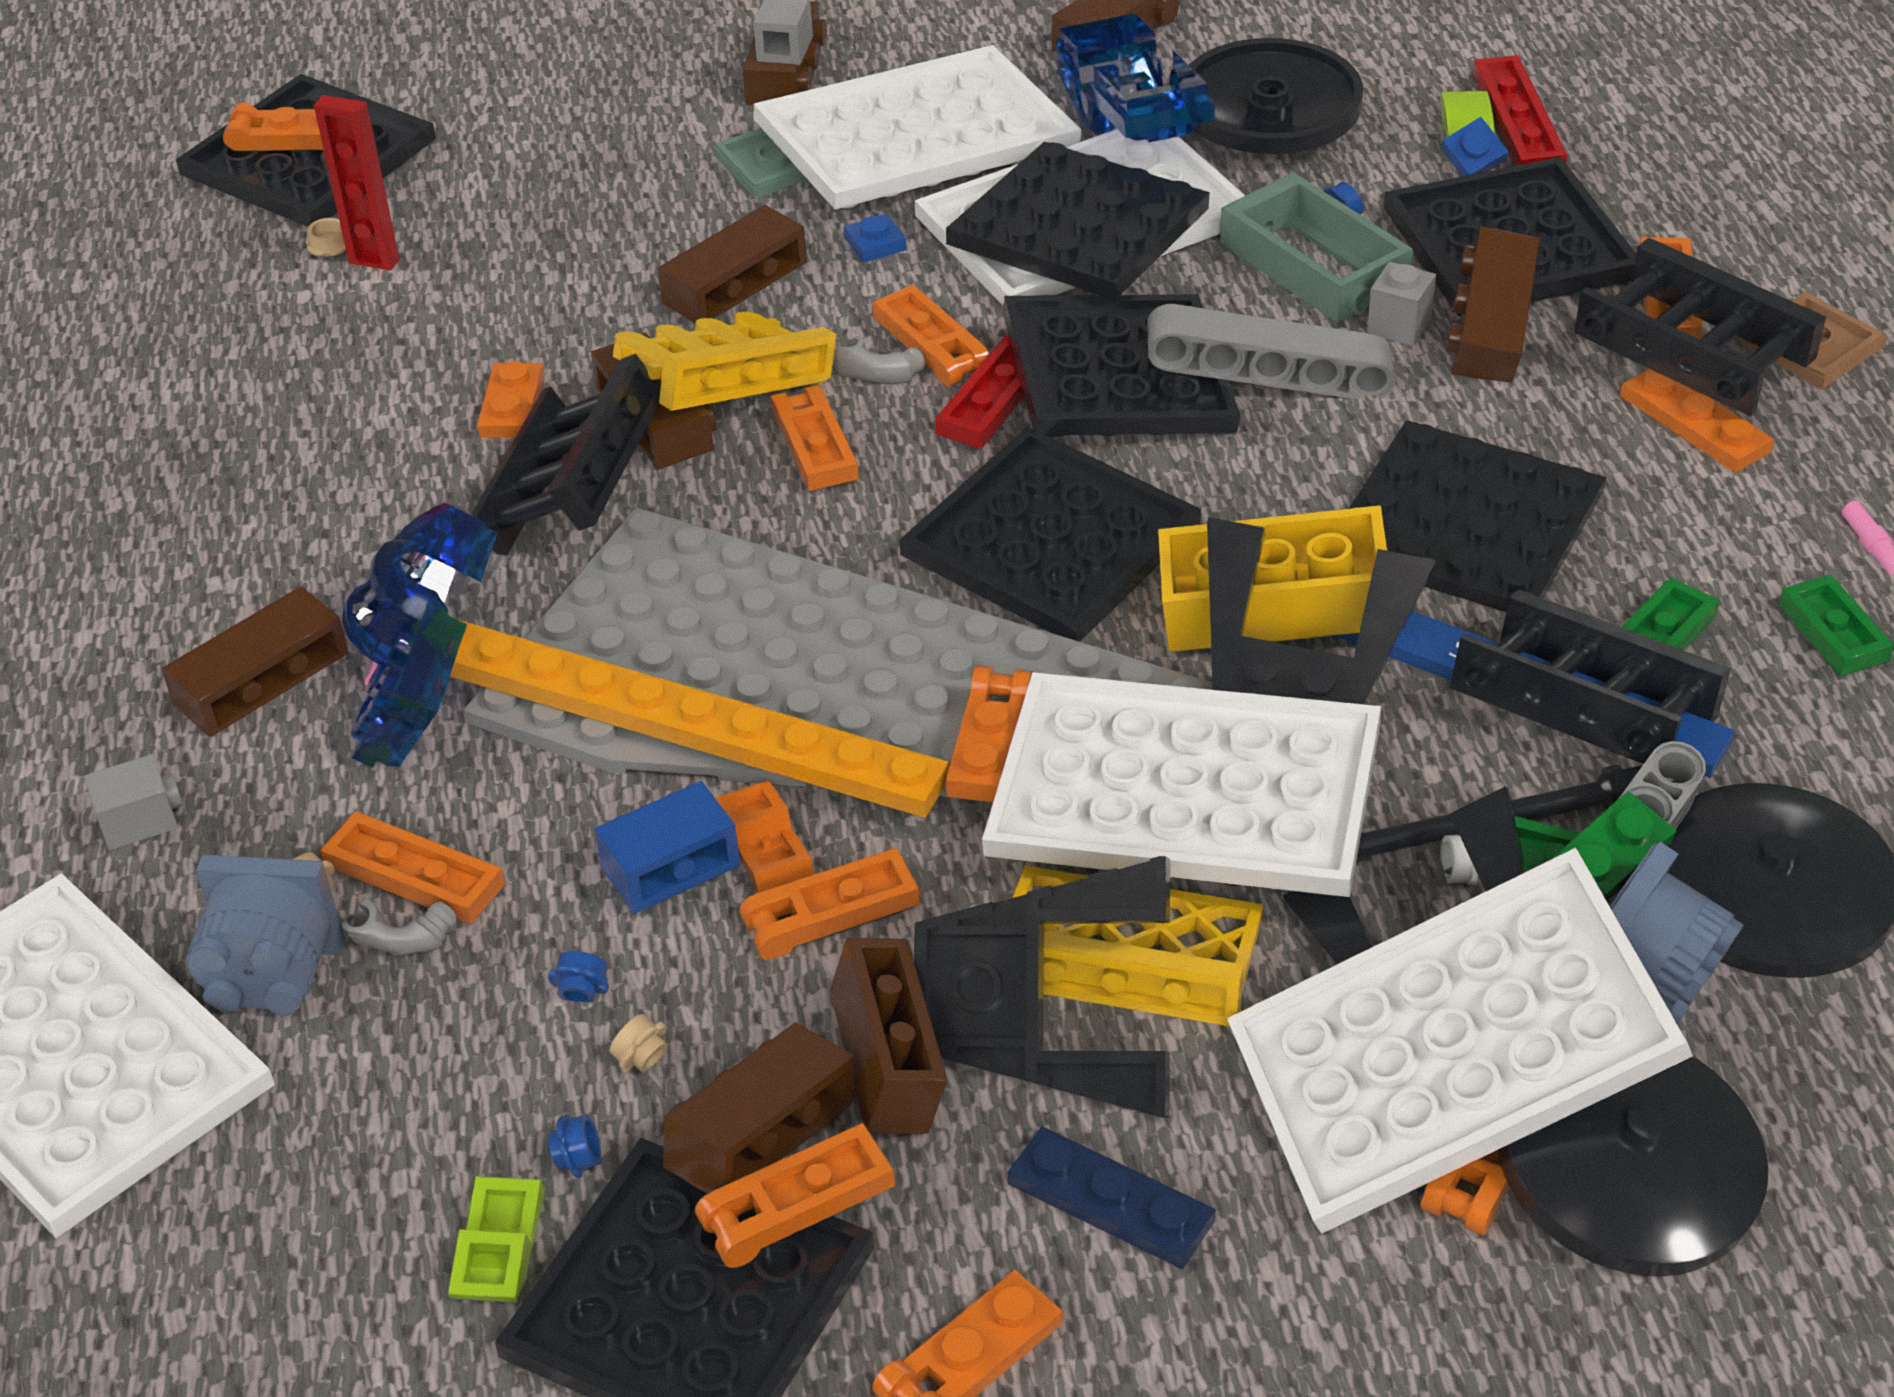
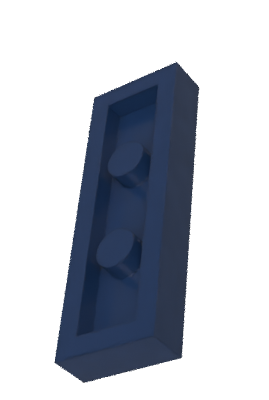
(1112, 1197)

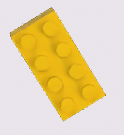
(1306, 583)

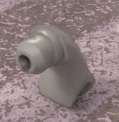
(878, 368)
(415, 937)

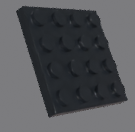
(298, 180)
(1533, 199)
(1078, 219)
(1091, 370)
(1479, 511)
(1048, 534)
(654, 1310)

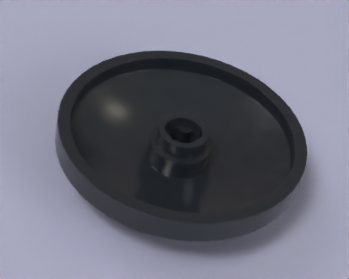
(1278, 95)
(1792, 870)
(1646, 1175)

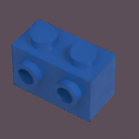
(663, 843)

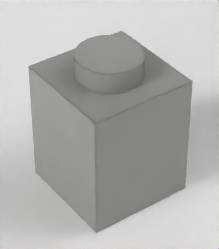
(783, 31)
(1401, 303)
(133, 801)

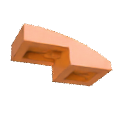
(765, 837)

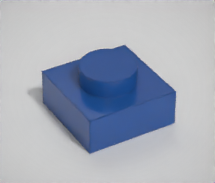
(1474, 148)
(875, 237)

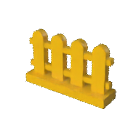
(729, 360)

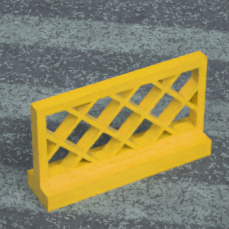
(1149, 980)

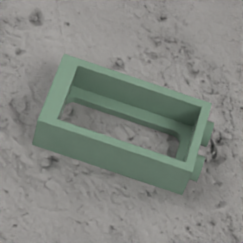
(1324, 221)

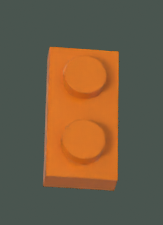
(509, 398)

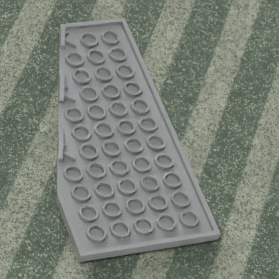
(780, 639)

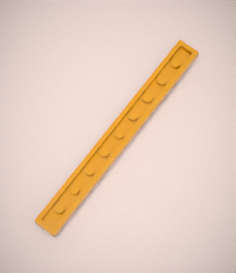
(701, 720)

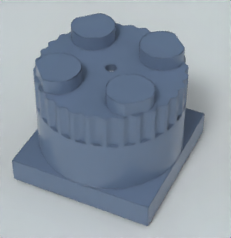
(1673, 929)
(262, 931)

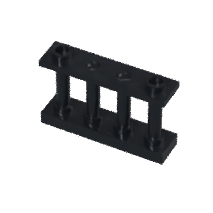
(1715, 297)
(593, 461)
(1598, 650)

